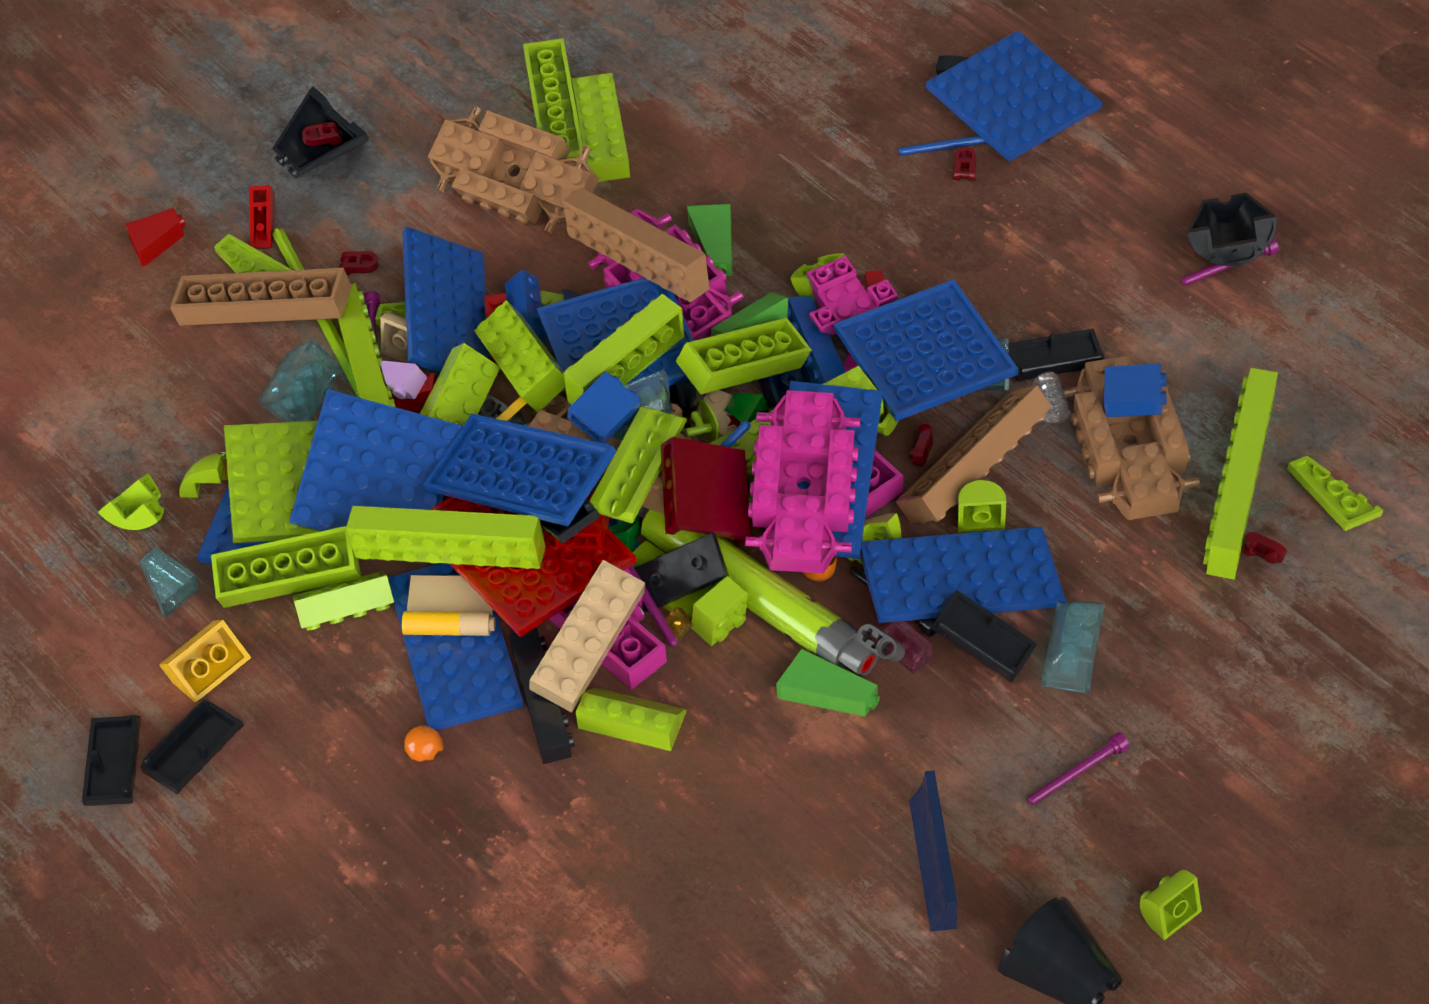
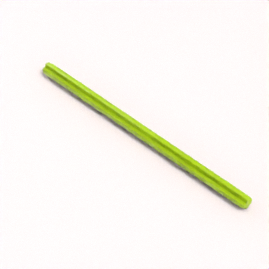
(326, 324)

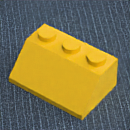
(205, 660)

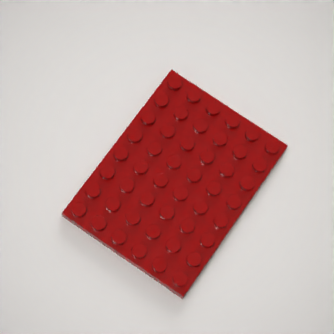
(534, 595)

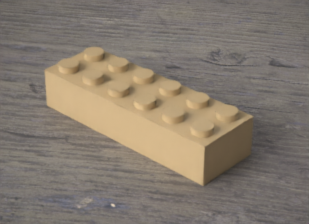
(587, 636)

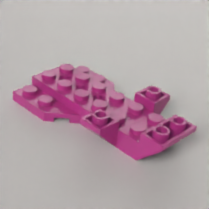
(843, 296)

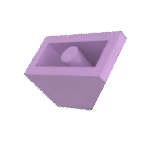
(403, 378)

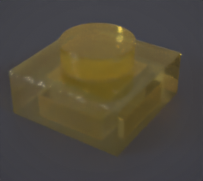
(679, 622)

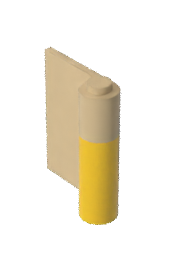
(446, 608)

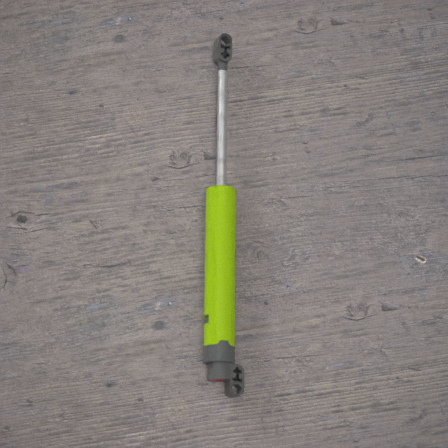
(771, 595)

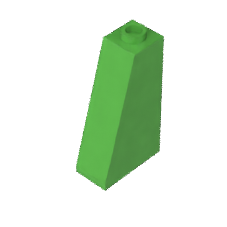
(713, 233)
(764, 310)
(826, 685)

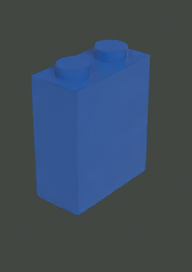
(1134, 390)
(604, 408)

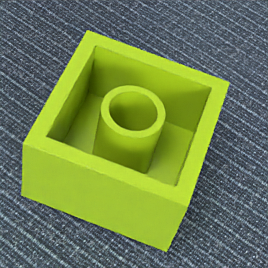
(719, 611)

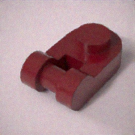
(315, 134)
(965, 158)
(358, 262)
(924, 445)
(1264, 547)

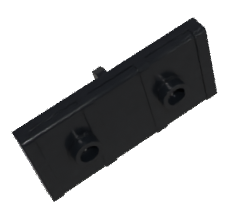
(1055, 353)
(583, 518)
(683, 570)
(984, 636)
(190, 745)
(111, 760)

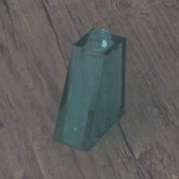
(167, 580)

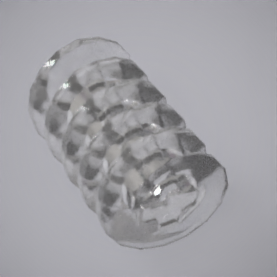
(1052, 390)

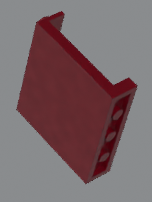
(705, 489)

